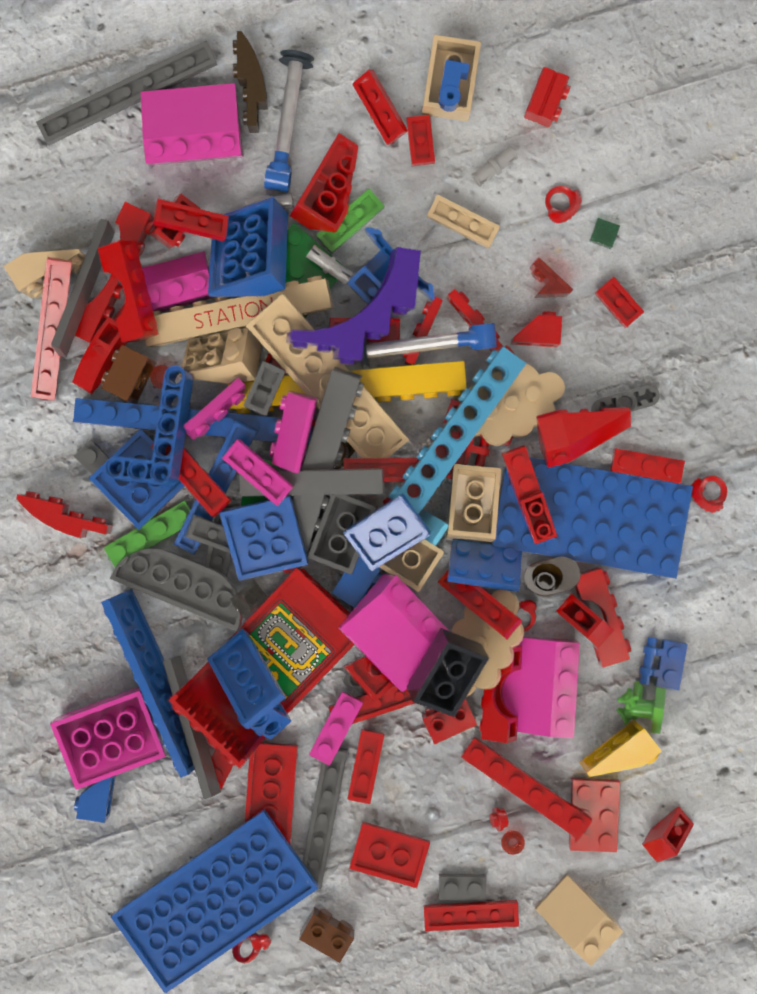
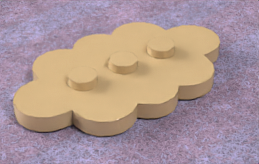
(518, 408)
(497, 647)

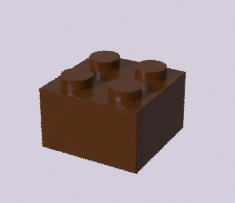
(128, 374)

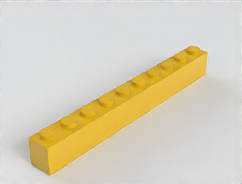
(389, 383)

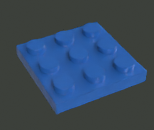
(136, 500)
(264, 538)

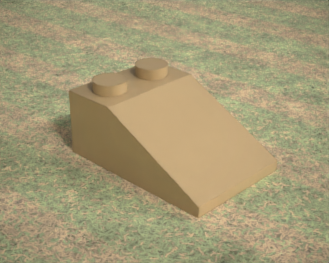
(473, 503)
(579, 920)

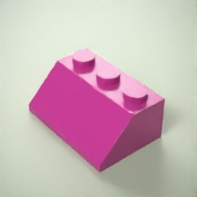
(178, 281)
(293, 431)

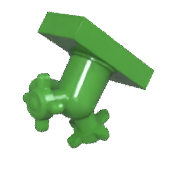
(639, 707)

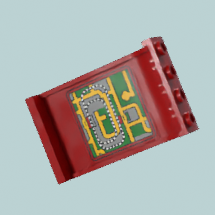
(298, 642)

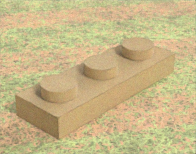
(463, 221)

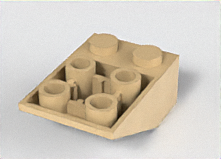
(29, 269)
(223, 356)

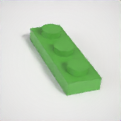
(358, 215)

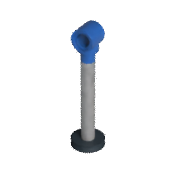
(278, 172)
(477, 338)

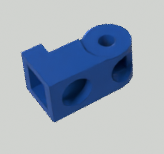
(449, 92)

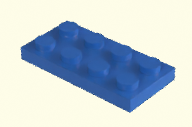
(246, 678)

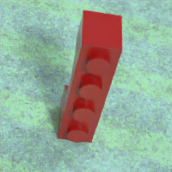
(137, 317)
(594, 588)
(497, 720)

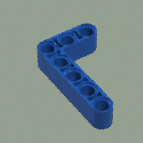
(163, 436)

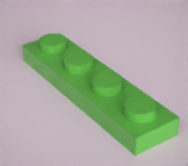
(150, 534)

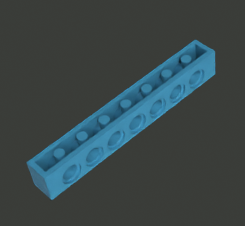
(510, 367)

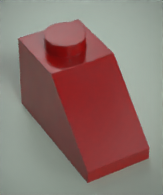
(541, 331)
(668, 835)

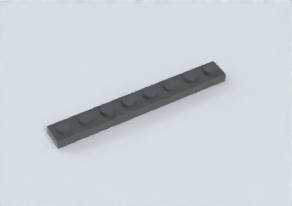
(126, 93)

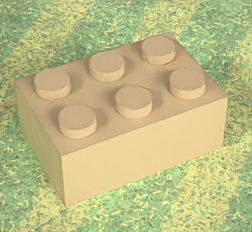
(456, 50)
(414, 564)

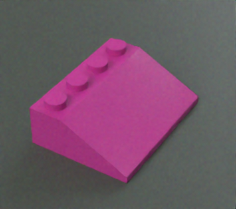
(191, 124)
(392, 629)
(545, 687)
(108, 738)

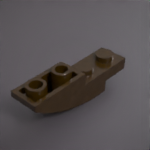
(249, 74)

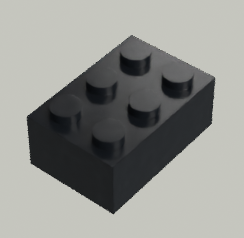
(447, 672)

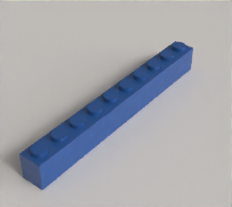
(146, 416)

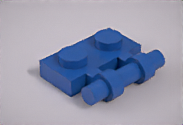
(670, 663)

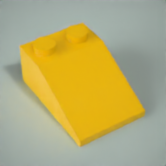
(624, 750)

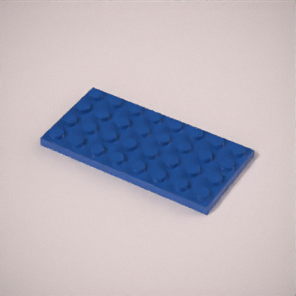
(602, 518)
(214, 901)

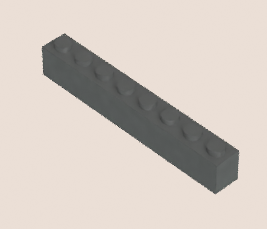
(325, 445)

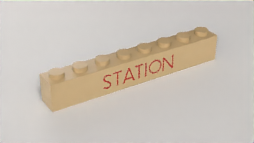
(234, 313)

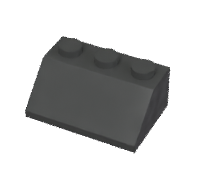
(330, 543)

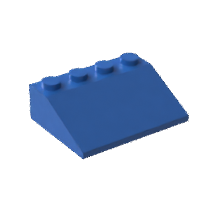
(252, 254)

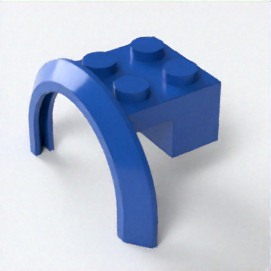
(370, 277)

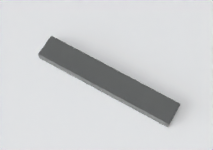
(82, 290)
(326, 482)
(195, 740)
(324, 816)

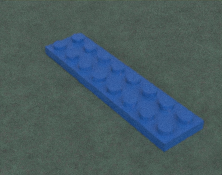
(149, 673)

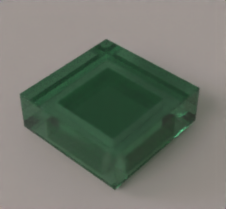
(604, 233)

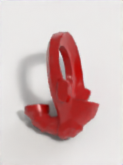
(258, 941)

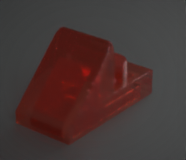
(554, 286)

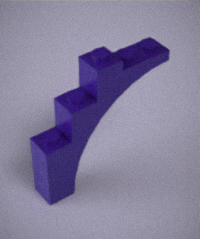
(395, 293)

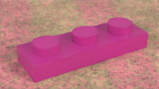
(216, 409)
(258, 472)
(335, 728)

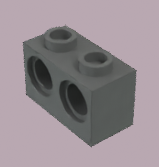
(264, 388)

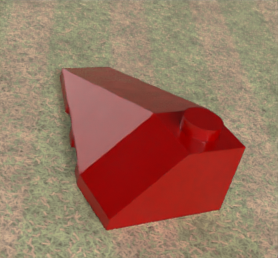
(327, 194)
(572, 434)

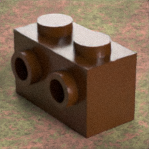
(327, 934)

